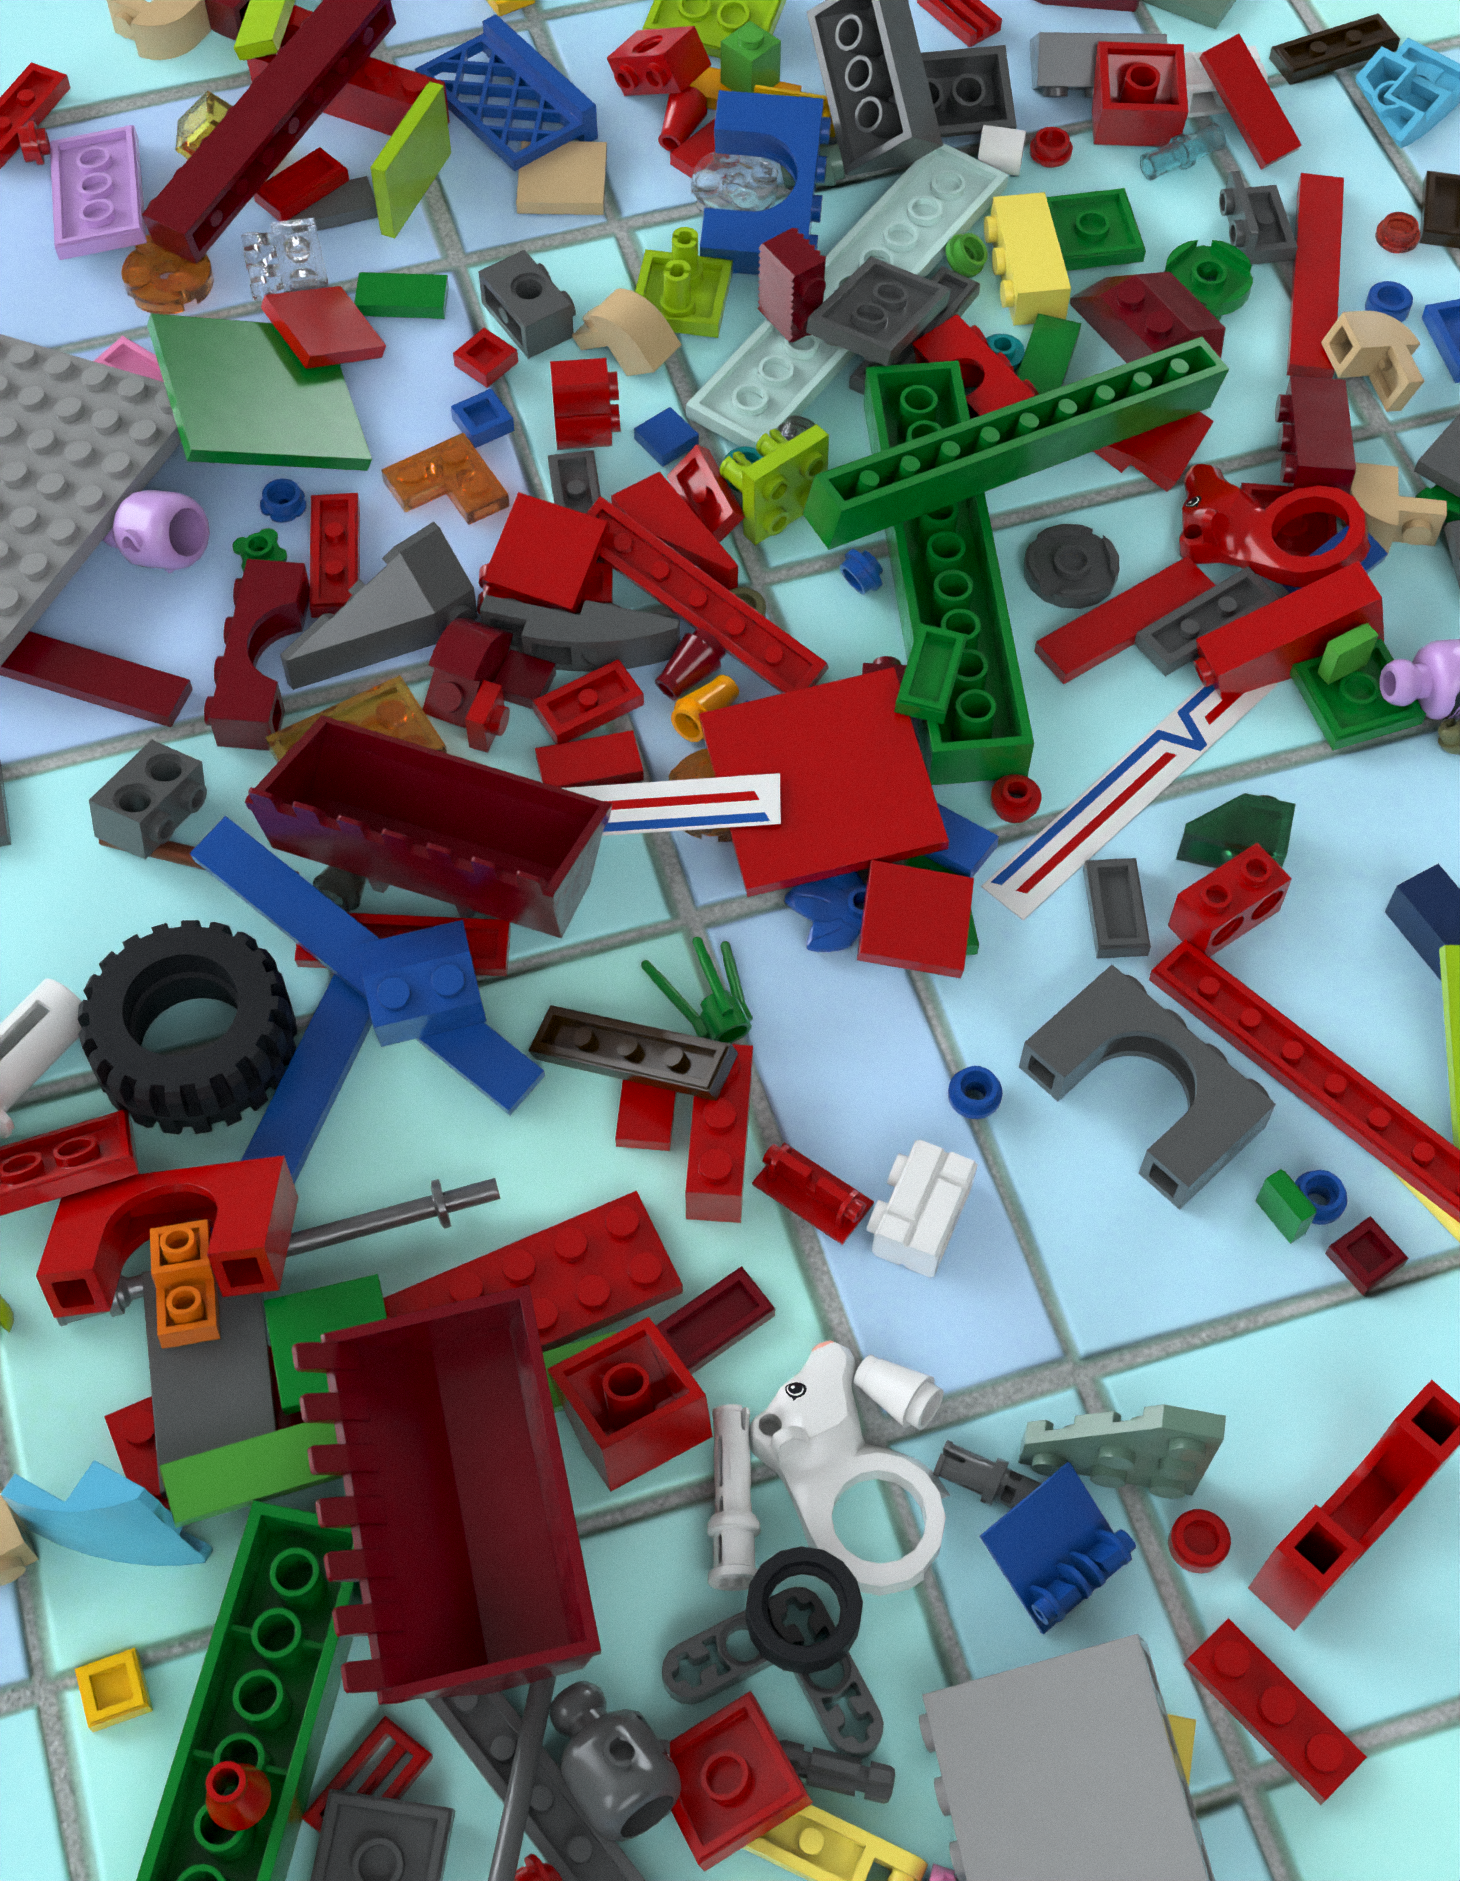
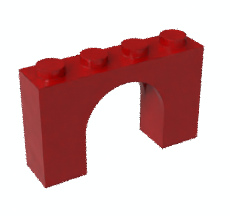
(99, 1228)
(1361, 1509)

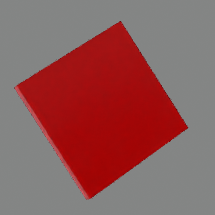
(846, 780)

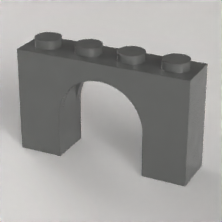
(1119, 1020)

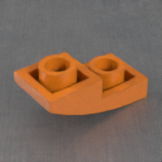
(184, 1284)

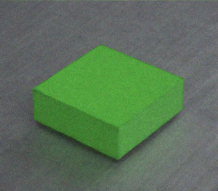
(1347, 653)

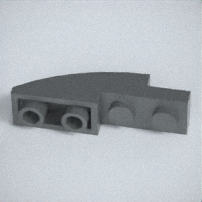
(584, 640)

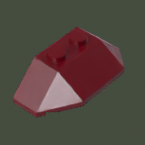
(1146, 314)

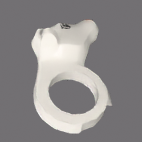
(818, 1451)

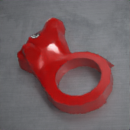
(1237, 530)

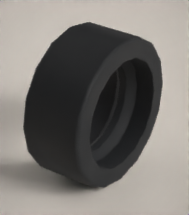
(828, 1569)

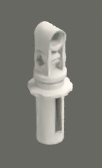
(33, 1040)

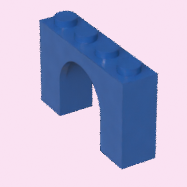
(780, 130)

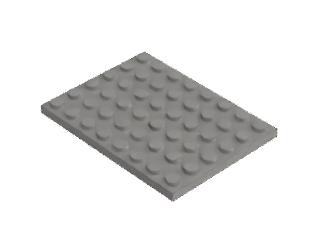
(69, 454)

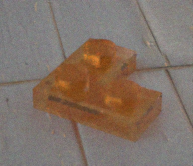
(447, 469)

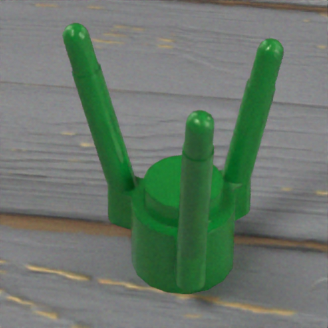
(723, 1016)

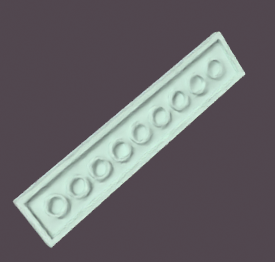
(905, 228)

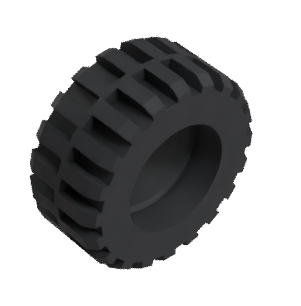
(171, 969)

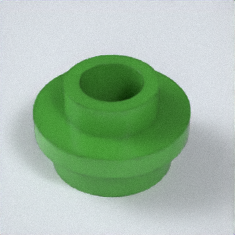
(966, 254)

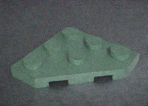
(1159, 1450)

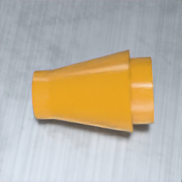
(712, 696)

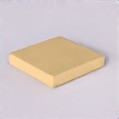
(564, 180)

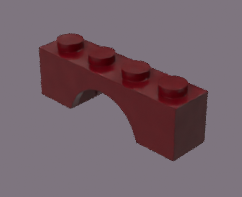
(268, 606)

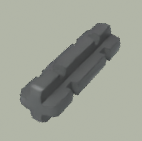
(841, 1772)

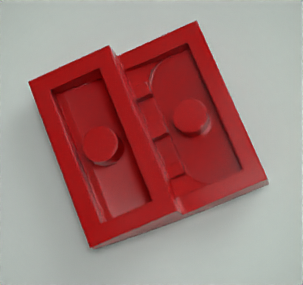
(1161, 451)

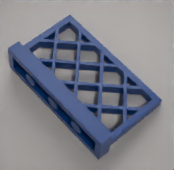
(533, 80)

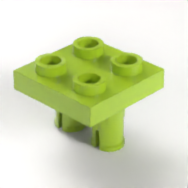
(686, 286)
(778, 483)

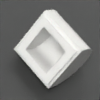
(1002, 148)

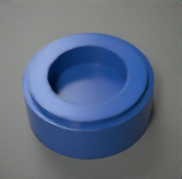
(1390, 299)

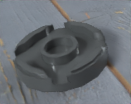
(1071, 566)

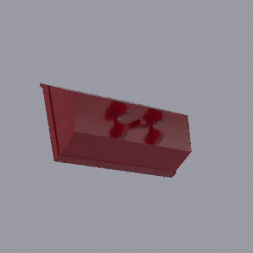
(432, 824)
(449, 1501)

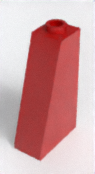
(1287, 631)

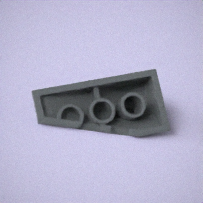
(390, 615)

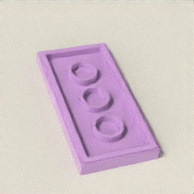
(97, 192)

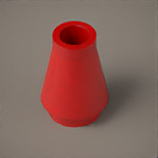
(682, 117)
(245, 1804)

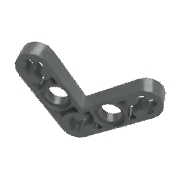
(818, 1623)

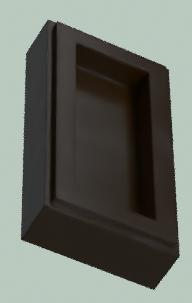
(1440, 210)

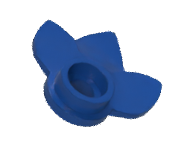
(832, 909)

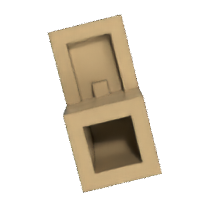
(161, 26)
(631, 330)
(1376, 348)
(1395, 516)

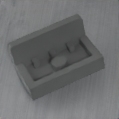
(1257, 221)

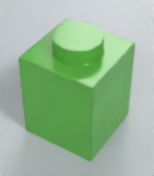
(750, 59)

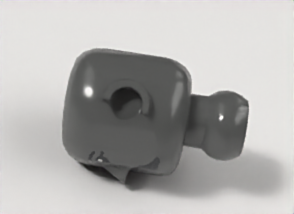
(613, 1764)

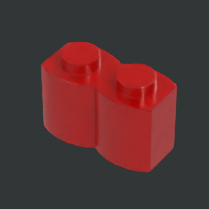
(582, 403)

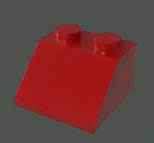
(1139, 93)
(631, 1403)

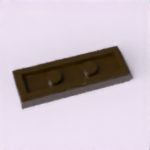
(1333, 48)

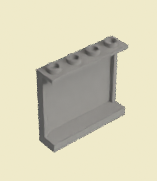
(1065, 1772)

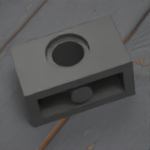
(527, 303)

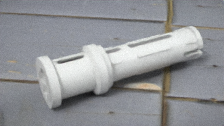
(733, 1523)

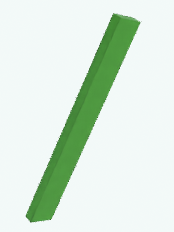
(272, 1463)

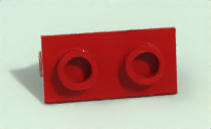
(811, 1192)

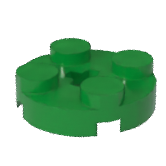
(1219, 260)

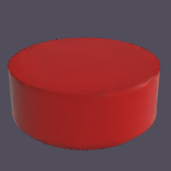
(1199, 1541)

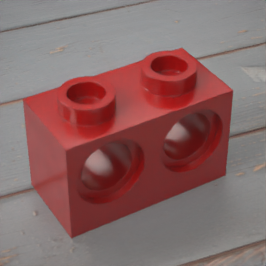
(1230, 901)

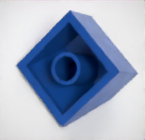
(421, 983)

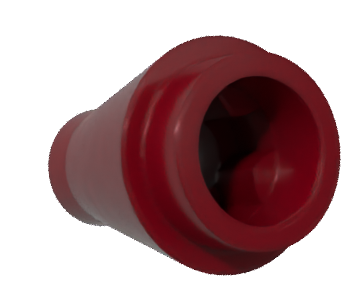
(691, 662)

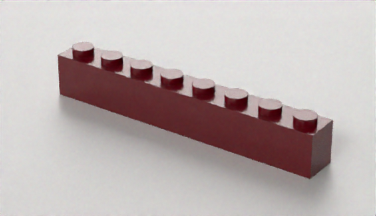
(265, 125)

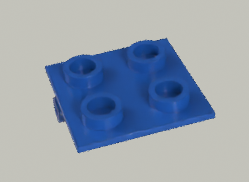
(1056, 1548)

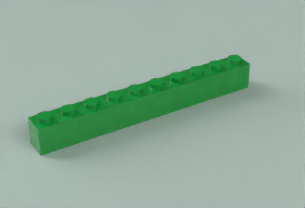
(1012, 442)

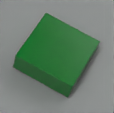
(1286, 1205)

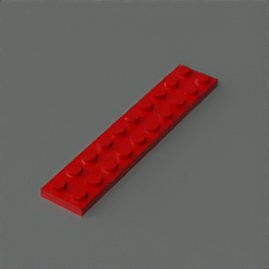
(578, 1279)

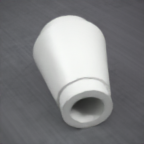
(900, 1391)

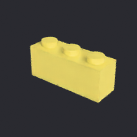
(1027, 257)

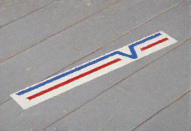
(1117, 798)
(689, 804)

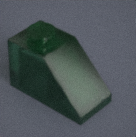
(1236, 827)

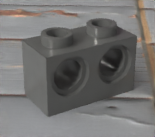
(148, 799)

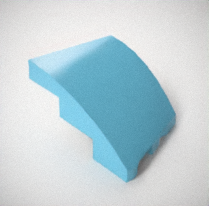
(1410, 89)
(106, 1520)

